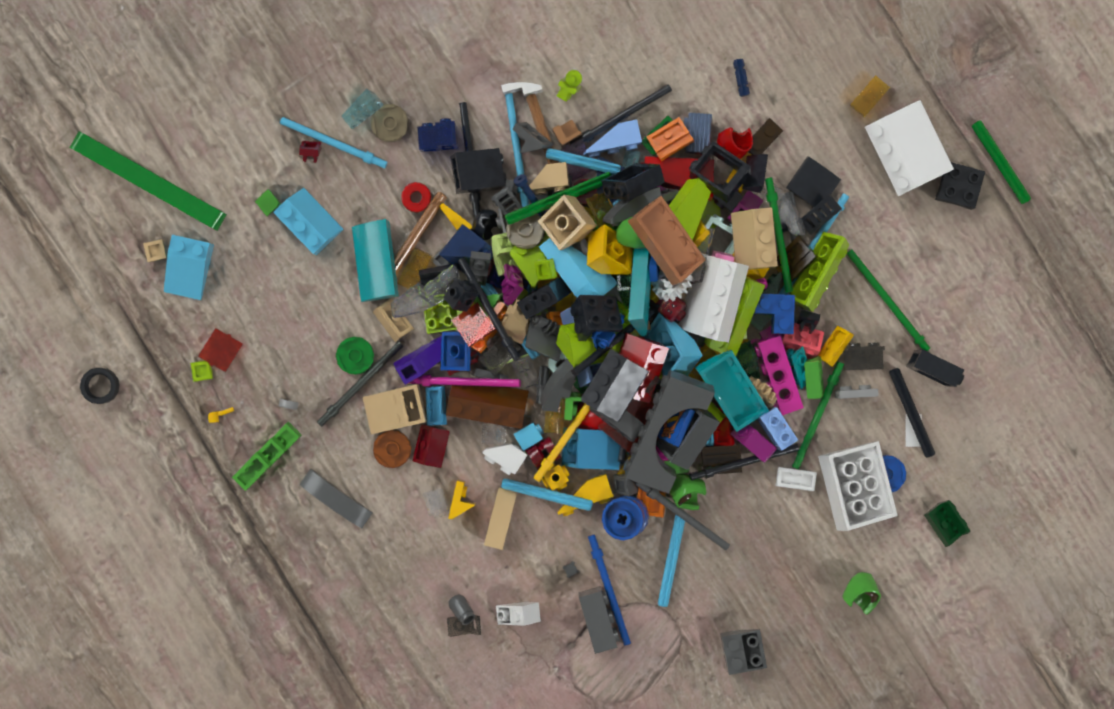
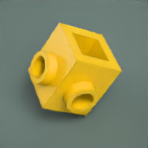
(561, 483)

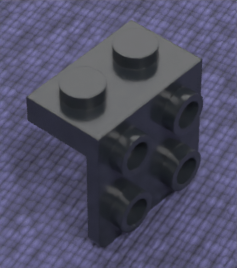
(595, 314)

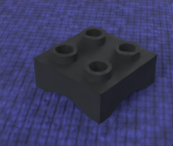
(961, 186)

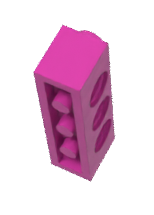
(765, 346)

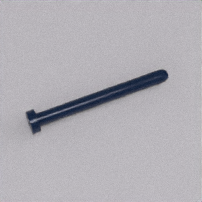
(521, 181)

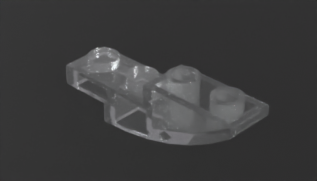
(787, 211)
(424, 297)

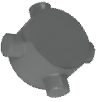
(570, 569)

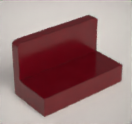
(431, 446)

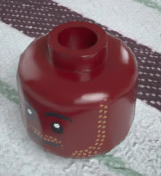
(672, 310)

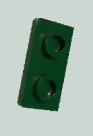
(947, 522)

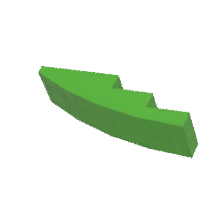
(267, 456)

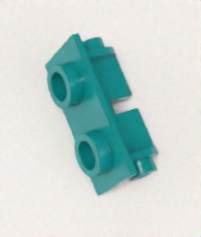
(797, 359)

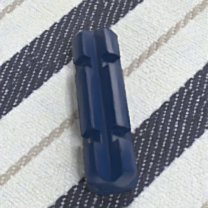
(741, 77)

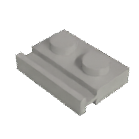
(863, 391)

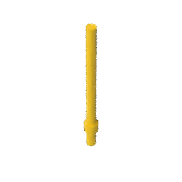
(547, 463)

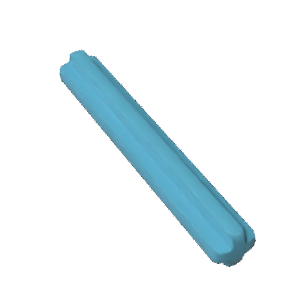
(582, 161)

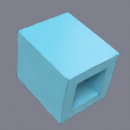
(529, 435)

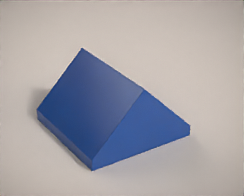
(455, 352)

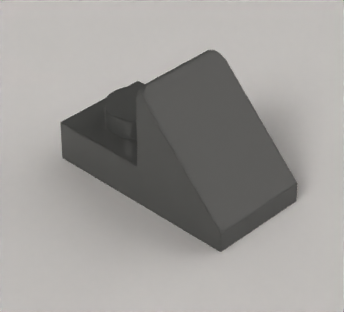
(533, 139)

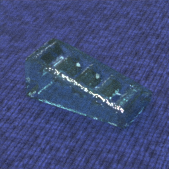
(372, 104)

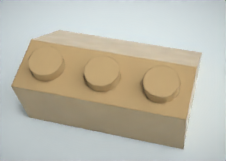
(754, 238)

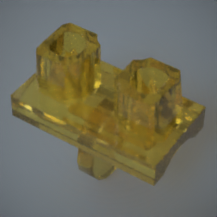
(555, 420)

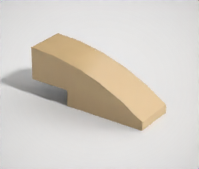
(500, 518)

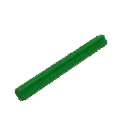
(1001, 162)

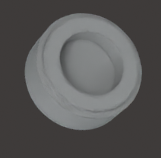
(288, 404)

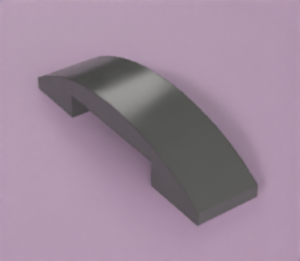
(335, 499)

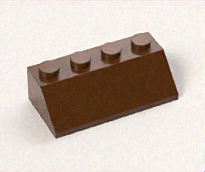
(488, 404)

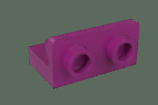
(512, 284)

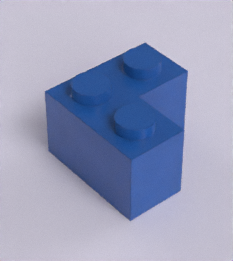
(782, 312)

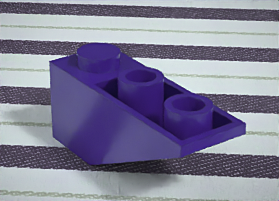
(419, 361)

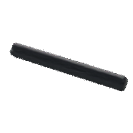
(912, 412)

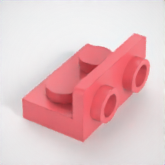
(810, 342)

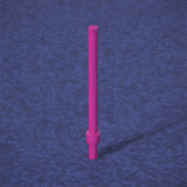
(428, 380)

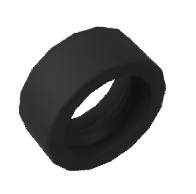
(84, 385)

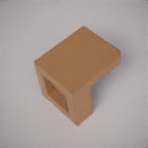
(566, 133)

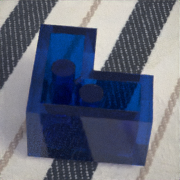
(438, 137)

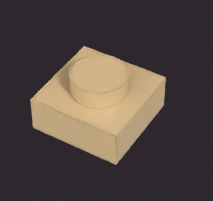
(155, 250)

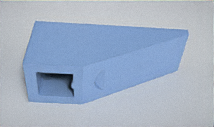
(621, 136)

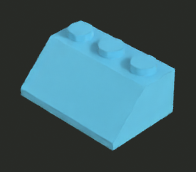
(308, 221)

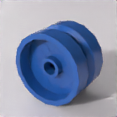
(614, 520)

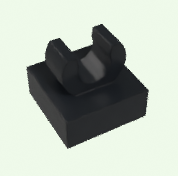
(808, 319)

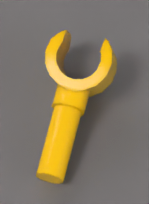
(214, 416)

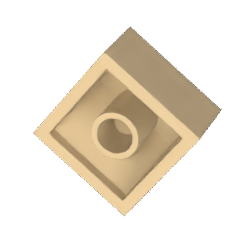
(567, 222)

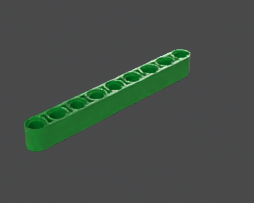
(148, 181)

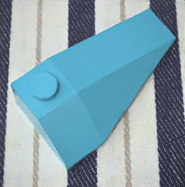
(573, 269)

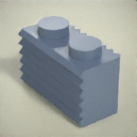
(700, 129)

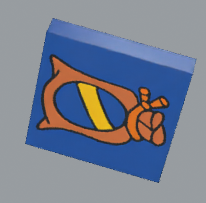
(676, 427)

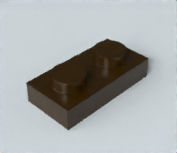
(765, 137)

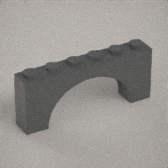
(676, 394)

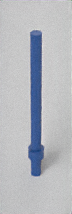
(597, 554)

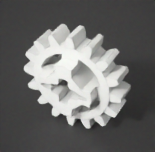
(671, 291)

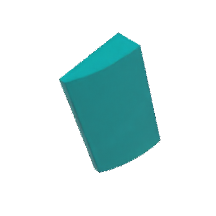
(375, 260)
(640, 291)
(732, 389)

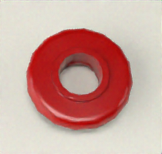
(406, 197)

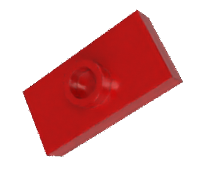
(722, 434)

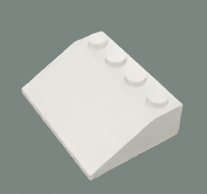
(909, 147)
(715, 301)
(857, 486)

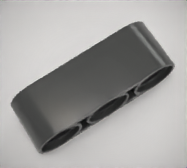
(627, 426)

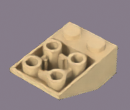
(394, 409)

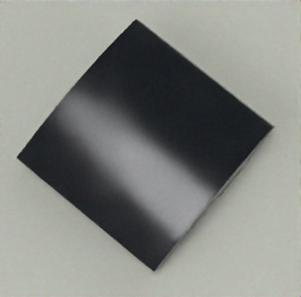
(813, 182)

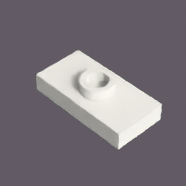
(796, 479)

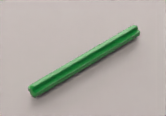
(548, 202)

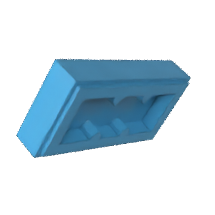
(436, 405)

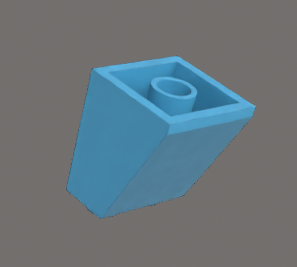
(590, 450)

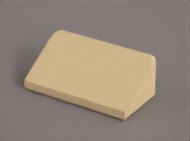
(395, 327)

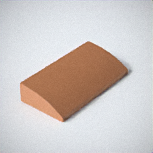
(666, 240)

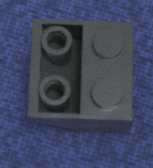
(743, 651)

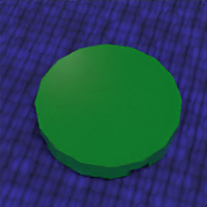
(355, 355)

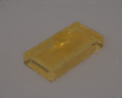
(869, 96)

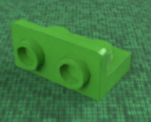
(570, 407)

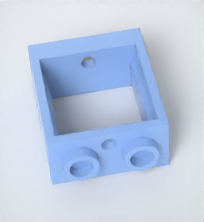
(773, 425)

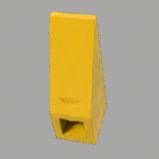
(593, 489)

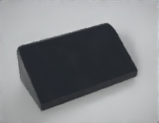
(756, 179)

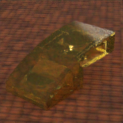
(418, 261)

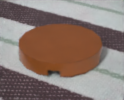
(392, 449)

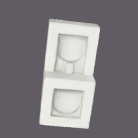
(526, 88)

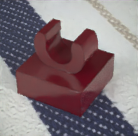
(310, 148)

